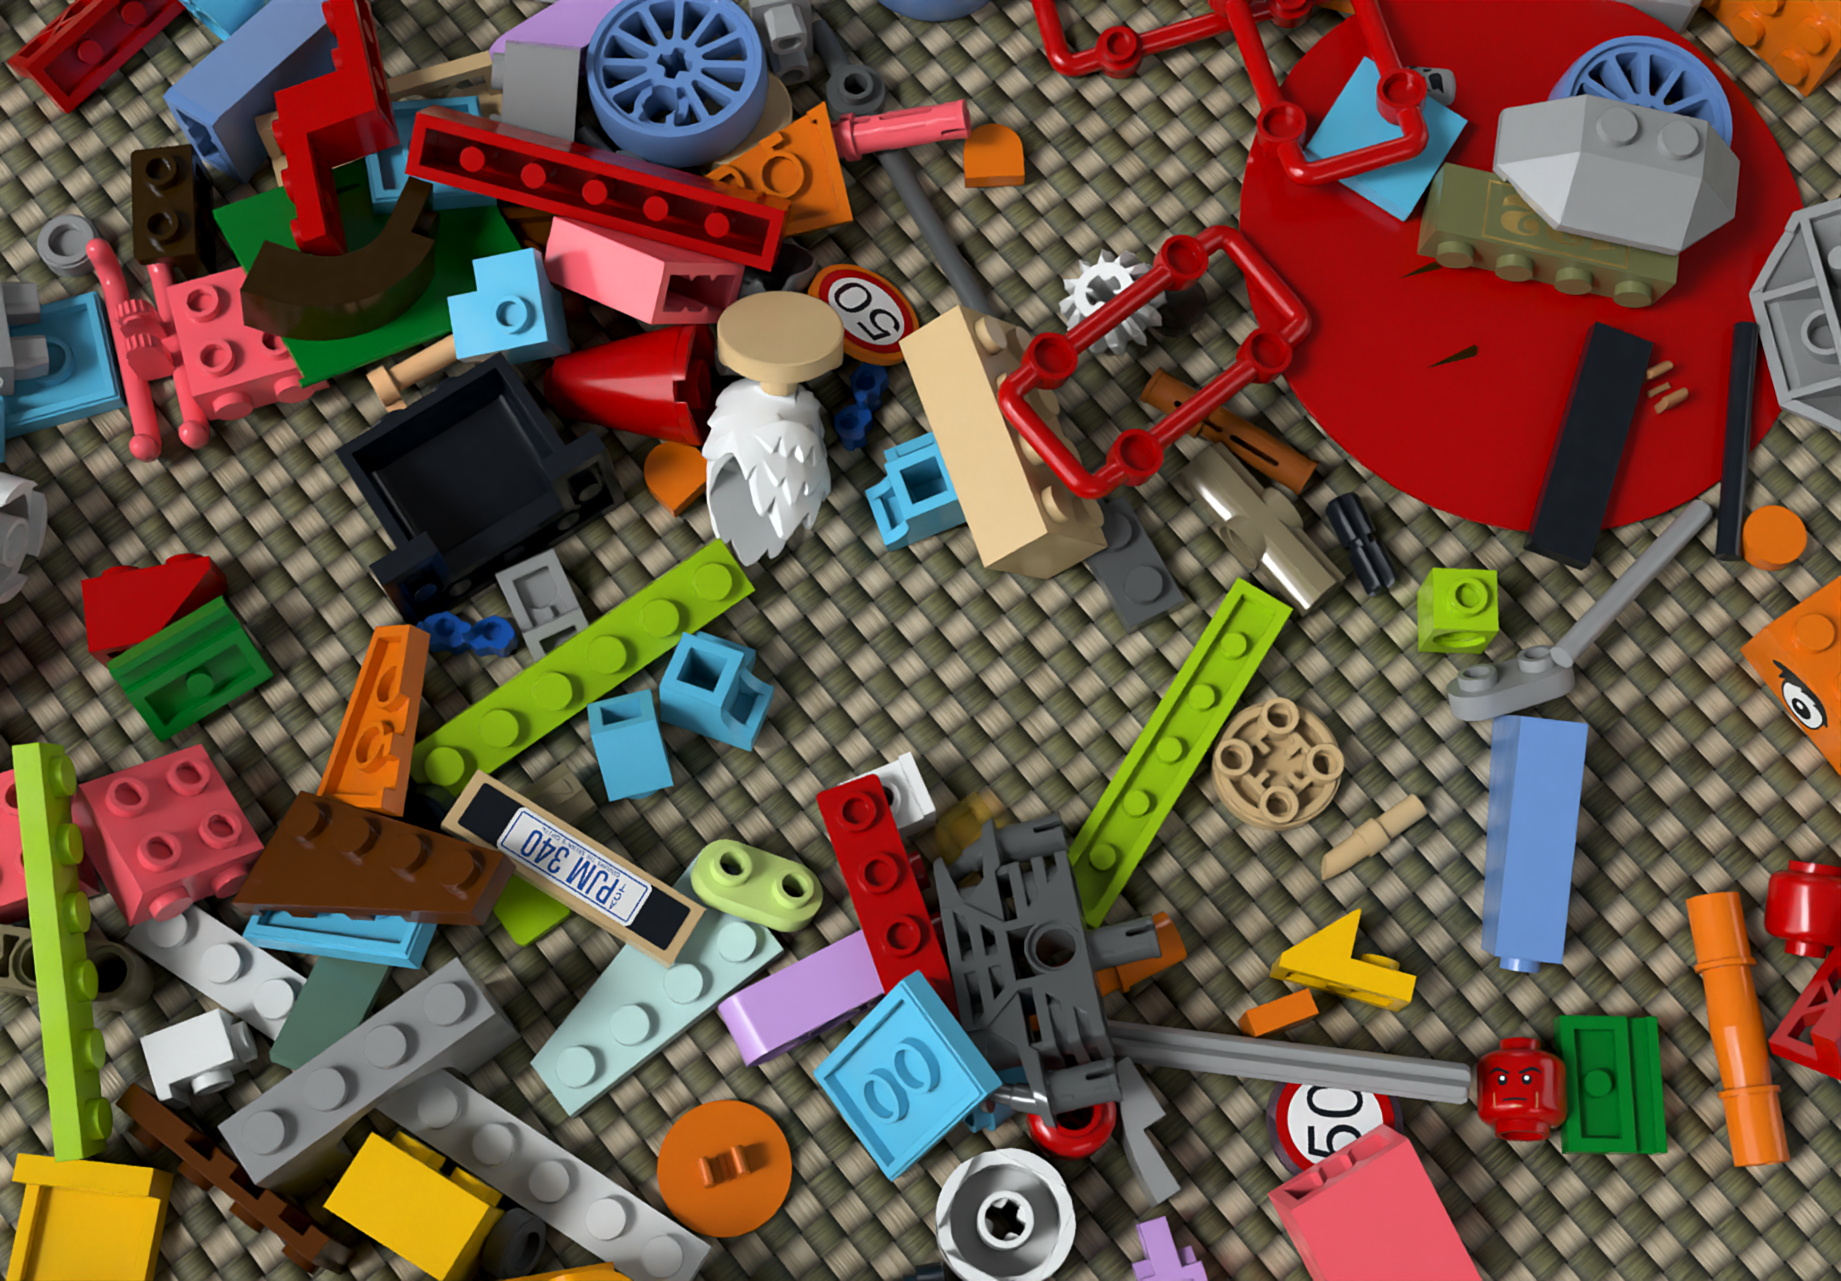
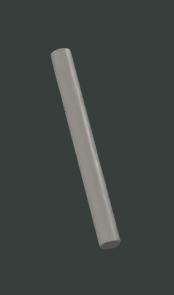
(1630, 583)

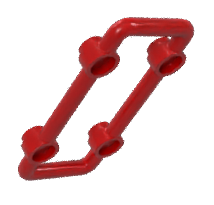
(1121, 49)
(1283, 124)
(1137, 452)

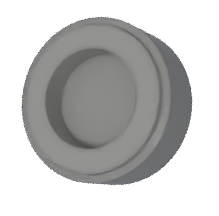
(64, 244)

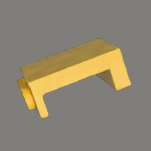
(88, 1220)

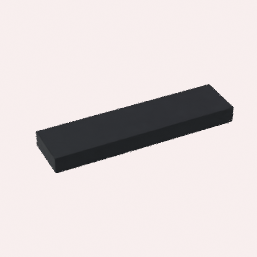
(1588, 446)

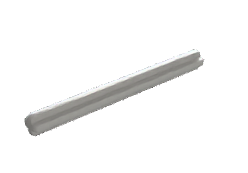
(1290, 1062)

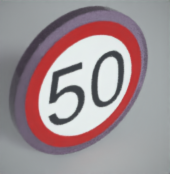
(1317, 1121)

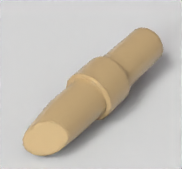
(1372, 836)

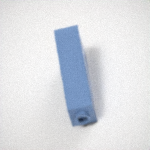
(238, 81)
(1531, 838)

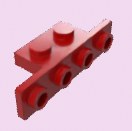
(886, 887)

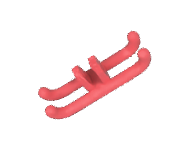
(146, 352)

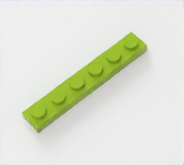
(581, 669)
(1173, 745)
(63, 973)

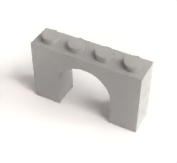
(297, 1127)

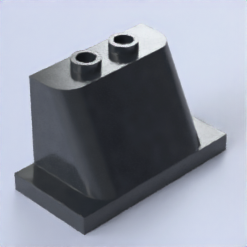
(473, 487)

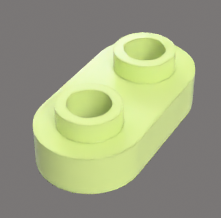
(758, 888)

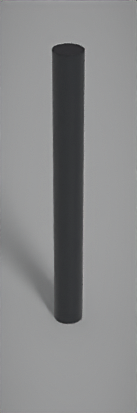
(1737, 441)

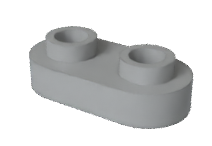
(1506, 687)

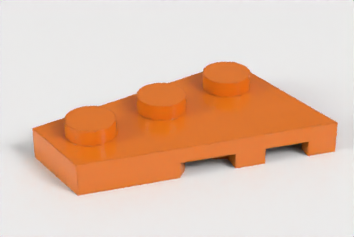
(796, 166)
(379, 726)

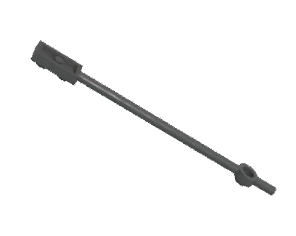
(1130, 566)

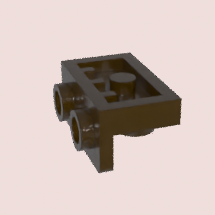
(173, 210)

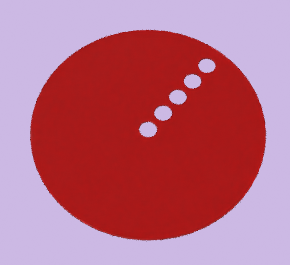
(1484, 426)

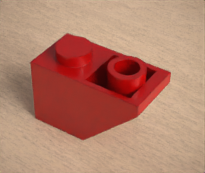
(137, 603)

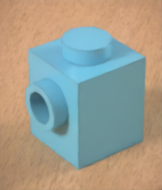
(629, 745)

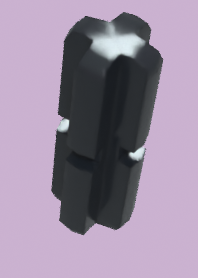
(1368, 555)

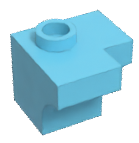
(510, 311)
(915, 494)
(713, 690)

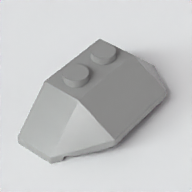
(1618, 171)
(1800, 314)

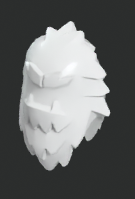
(764, 468)

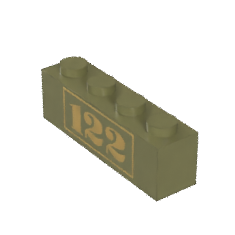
(1486, 224)

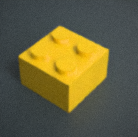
(415, 1208)

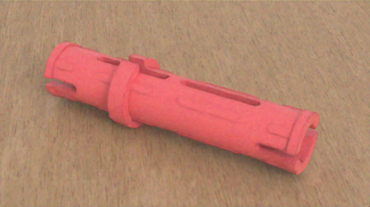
(900, 129)

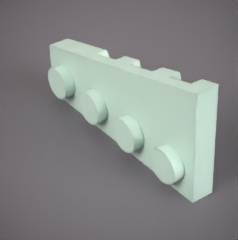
(645, 1006)

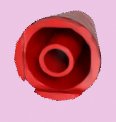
(641, 384)

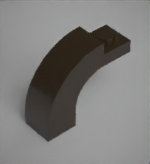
(351, 292)

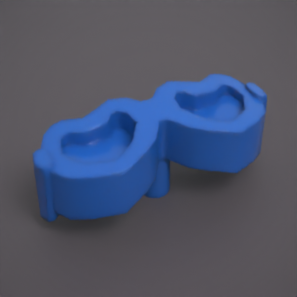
(856, 420)
(485, 638)

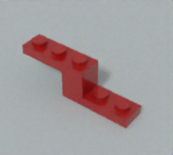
(332, 124)

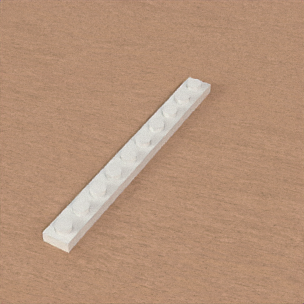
(442, 1111)

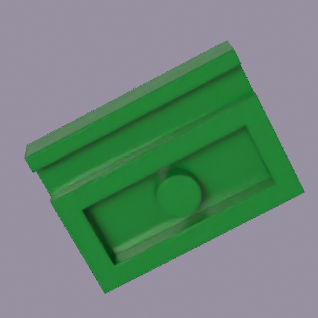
(190, 669)
(1611, 1085)

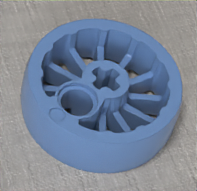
(1647, 62)
(677, 78)

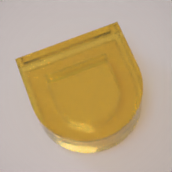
(961, 826)

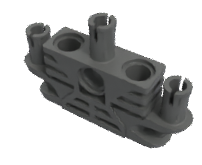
(1067, 999)

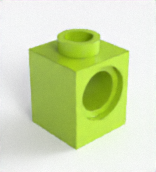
(1457, 610)

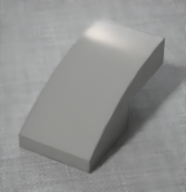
(542, 602)
(1133, 1117)

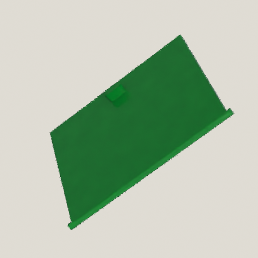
(460, 239)

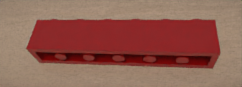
(597, 187)

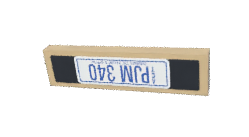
(574, 868)

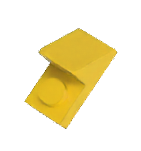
(1327, 966)

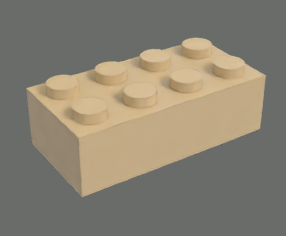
(1008, 494)

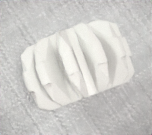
(1101, 284)

